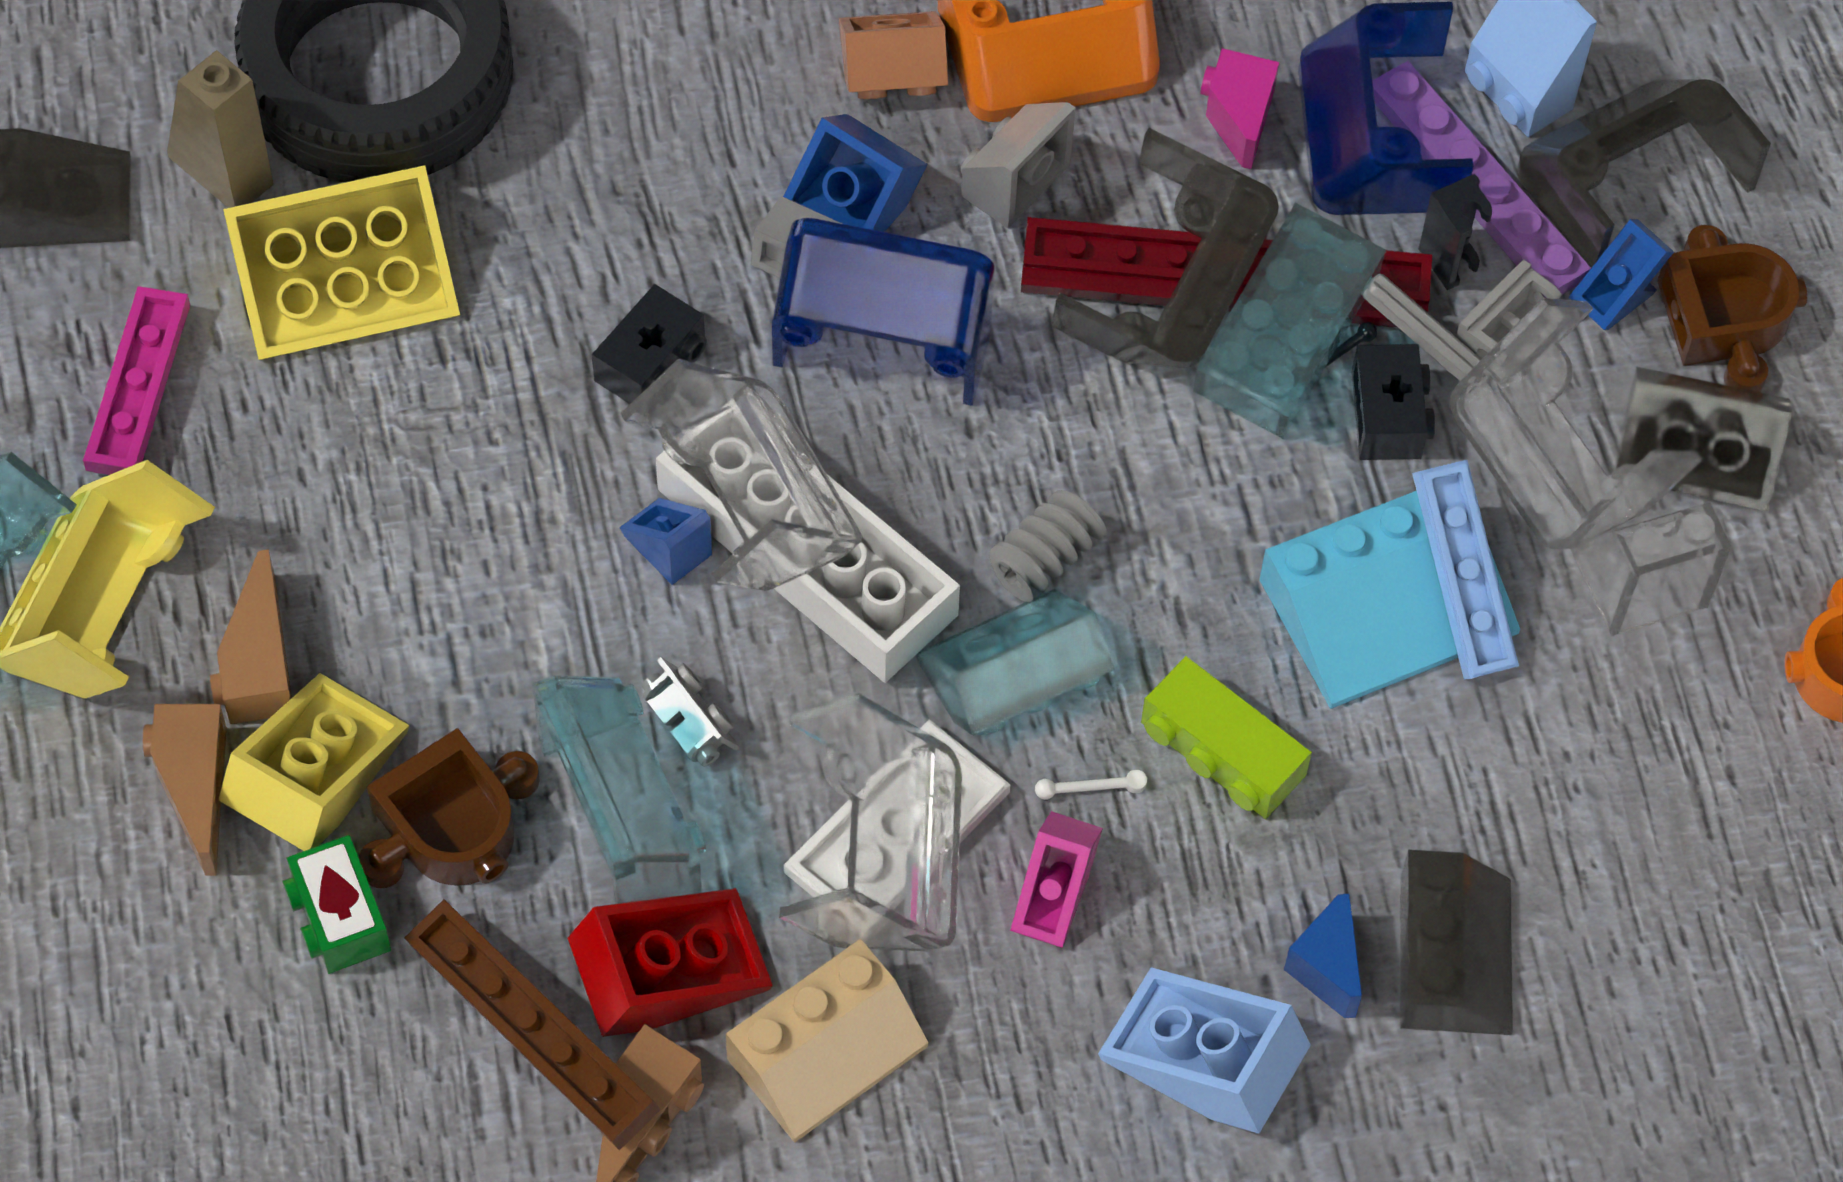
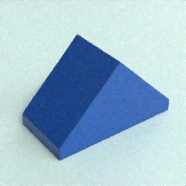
(671, 537)
(1327, 958)

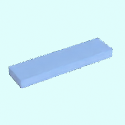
(1465, 569)

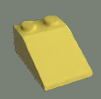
(310, 762)

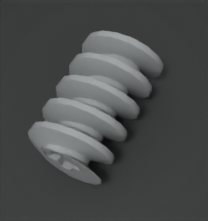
(1043, 542)

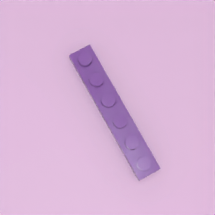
(1515, 220)

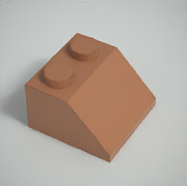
(894, 53)

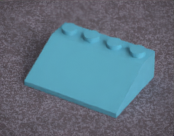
(1365, 600)

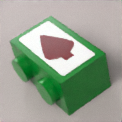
(338, 905)

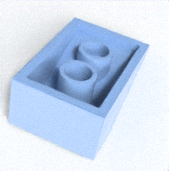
(1531, 59)
(1208, 1047)

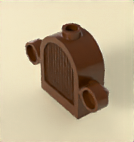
(1729, 303)
(447, 814)

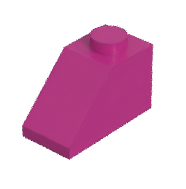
(1240, 100)
(1056, 878)

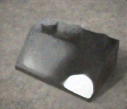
(1730, 428)
(1455, 945)

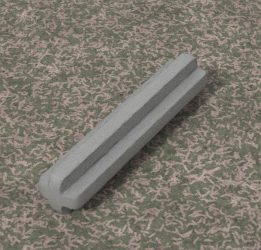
(1420, 326)

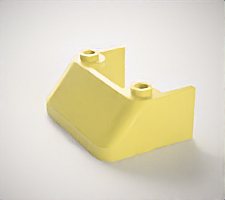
(88, 576)

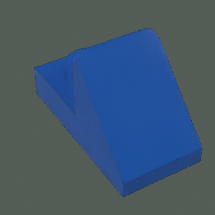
(1623, 274)

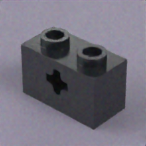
(648, 343)
(1390, 402)

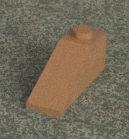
(252, 654)
(189, 761)

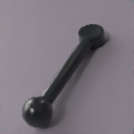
(1365, 332)

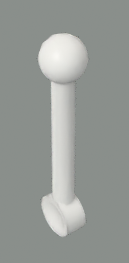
(1134, 782)

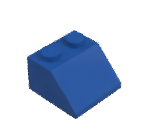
(855, 175)

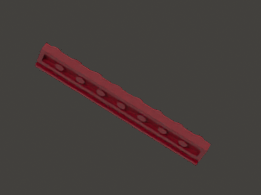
(1148, 263)

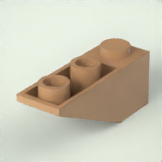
(671, 1080)

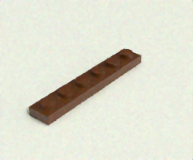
(532, 1024)

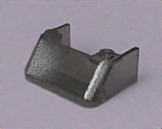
(1576, 157)
(1233, 221)

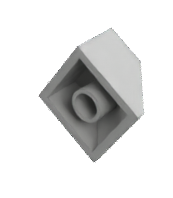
(1019, 160)

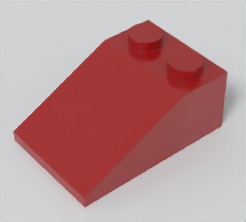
(667, 959)

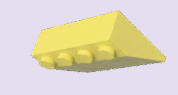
(341, 262)

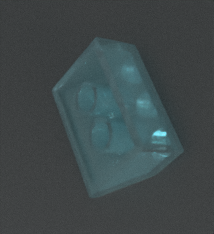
(1017, 662)

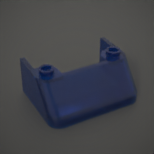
(1350, 158)
(887, 291)

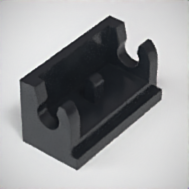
(1449, 228)

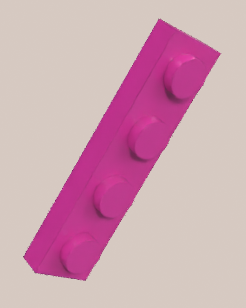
(137, 380)

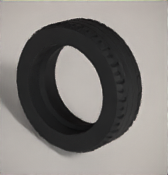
(376, 139)

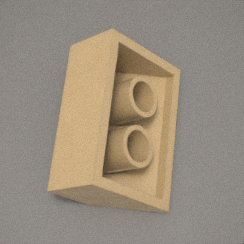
(826, 1040)

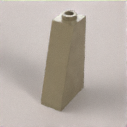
(220, 132)

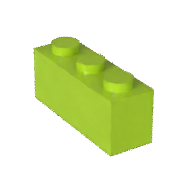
(1225, 738)

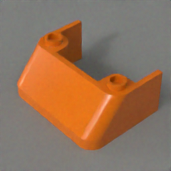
(1050, 58)

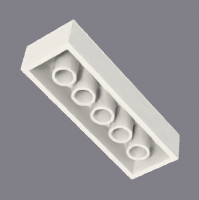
(874, 602)

